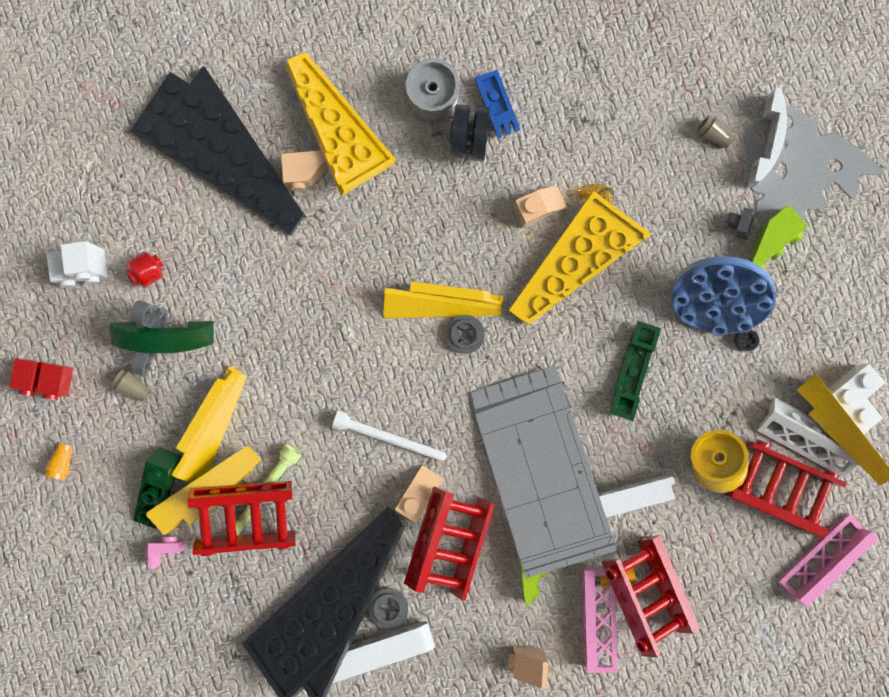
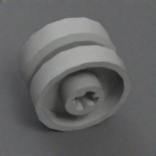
(432, 89)

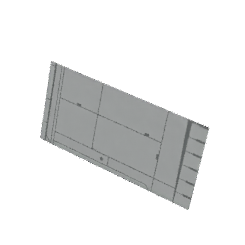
(542, 472)

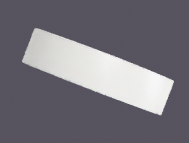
(776, 111)

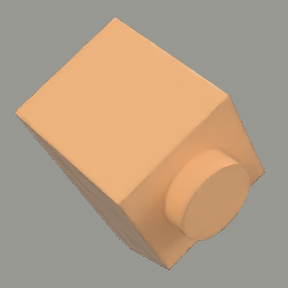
(302, 169)
(539, 205)
(418, 494)
(529, 666)

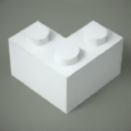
(77, 264)
(853, 392)

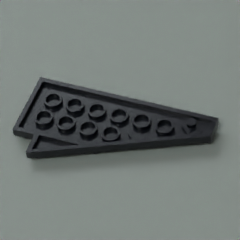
(207, 137)
(314, 628)

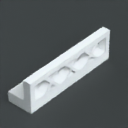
(806, 426)
(637, 495)

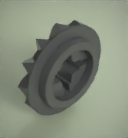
(465, 322)
(379, 614)

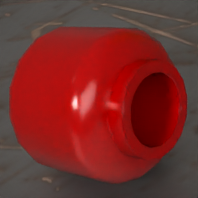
(144, 269)

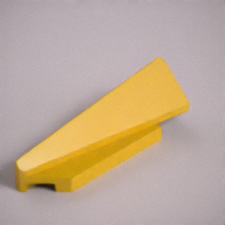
(434, 300)
(208, 427)
(842, 428)
(175, 509)

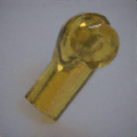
(604, 191)

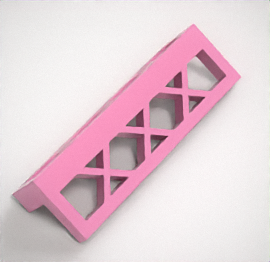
(833, 566)
(590, 626)

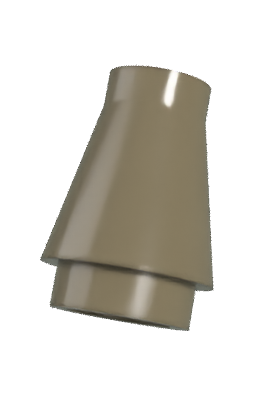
(715, 132)
(130, 385)

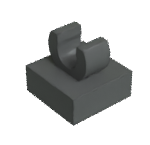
(741, 223)

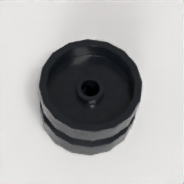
(469, 133)

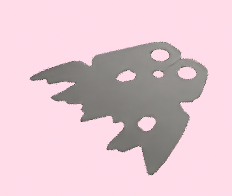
(806, 167)

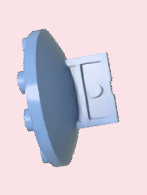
(723, 295)

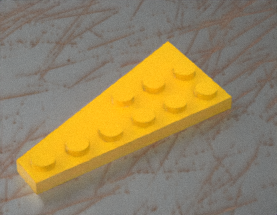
(344, 138)
(584, 249)

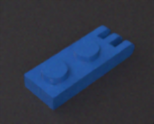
(495, 96)

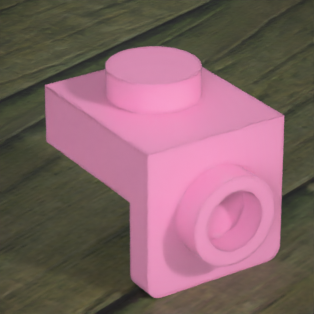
(168, 544)

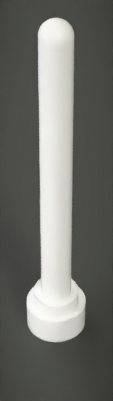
(344, 422)

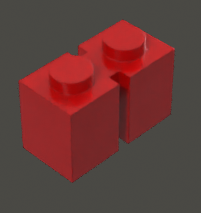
(41, 378)

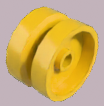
(724, 447)

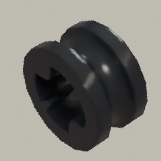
(739, 345)

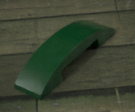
(162, 340)
(633, 370)

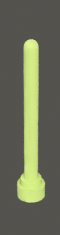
(288, 456)

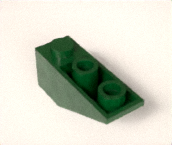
(155, 483)

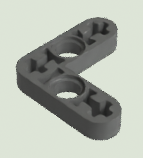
(149, 317)

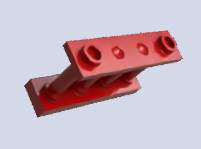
(241, 494)
(788, 511)
(429, 536)
(670, 590)

